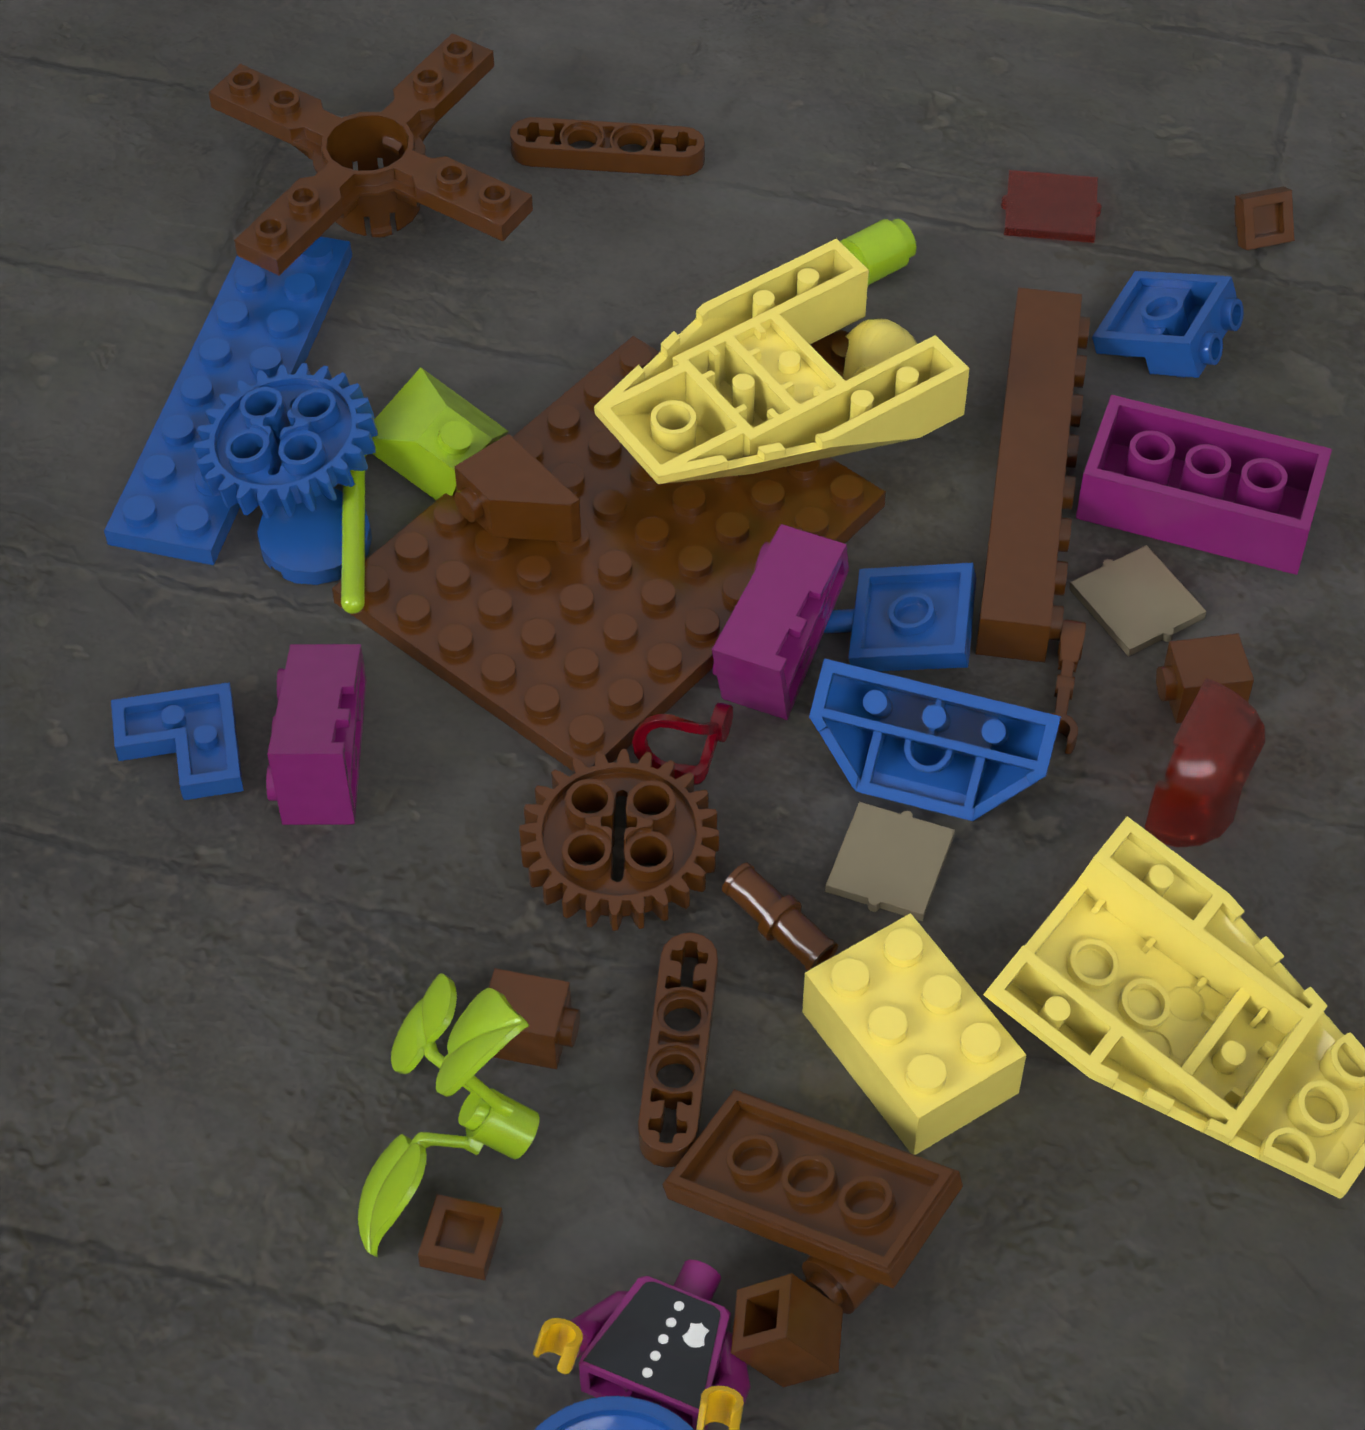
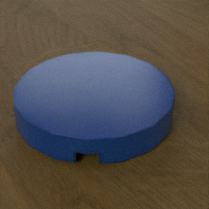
(308, 543)

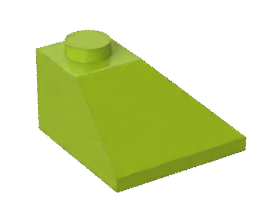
(430, 432)

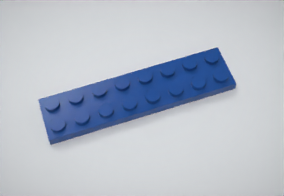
(250, 328)

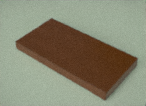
(814, 1187)

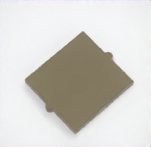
(1137, 600)
(890, 861)

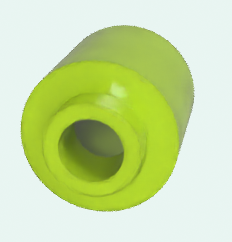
(882, 247)

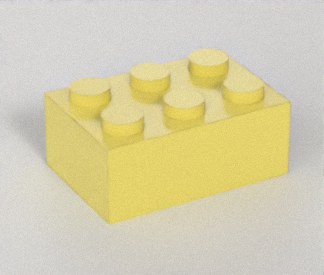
(912, 1033)

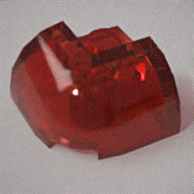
(1206, 769)

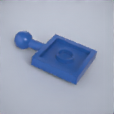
(910, 617)

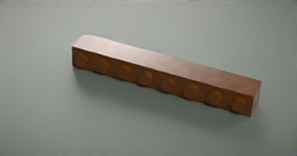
(1031, 477)

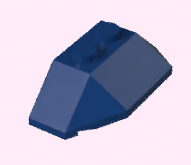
(929, 741)

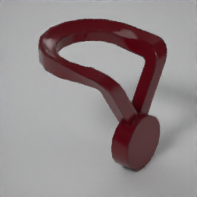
(716, 729)

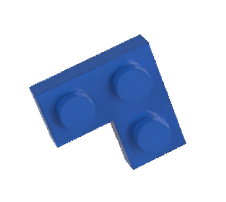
(187, 722)

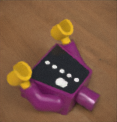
(657, 1348)

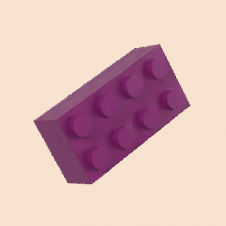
(1203, 484)

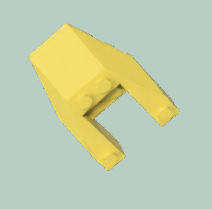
(755, 396)

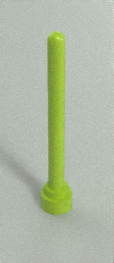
(353, 544)

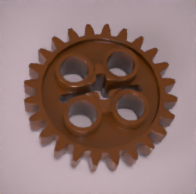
(561, 836)

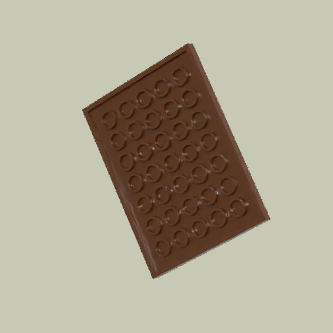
(602, 628)

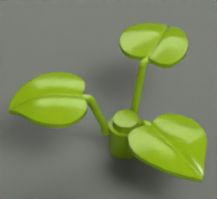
(486, 1113)

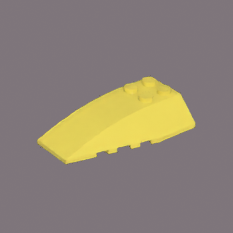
(1188, 1011)

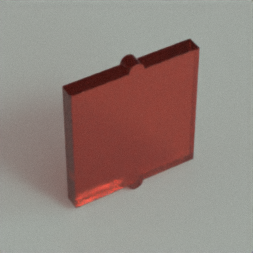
(1051, 206)

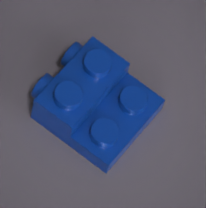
(1171, 321)

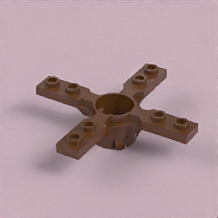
(394, 135)

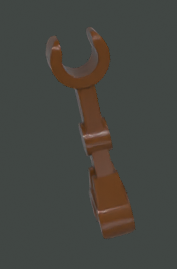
(1068, 658)

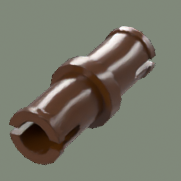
(779, 916)

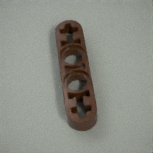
(606, 152)
(679, 1047)

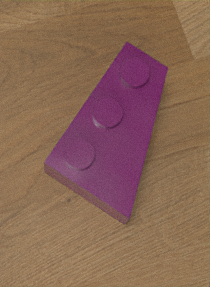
(779, 621)
(317, 734)

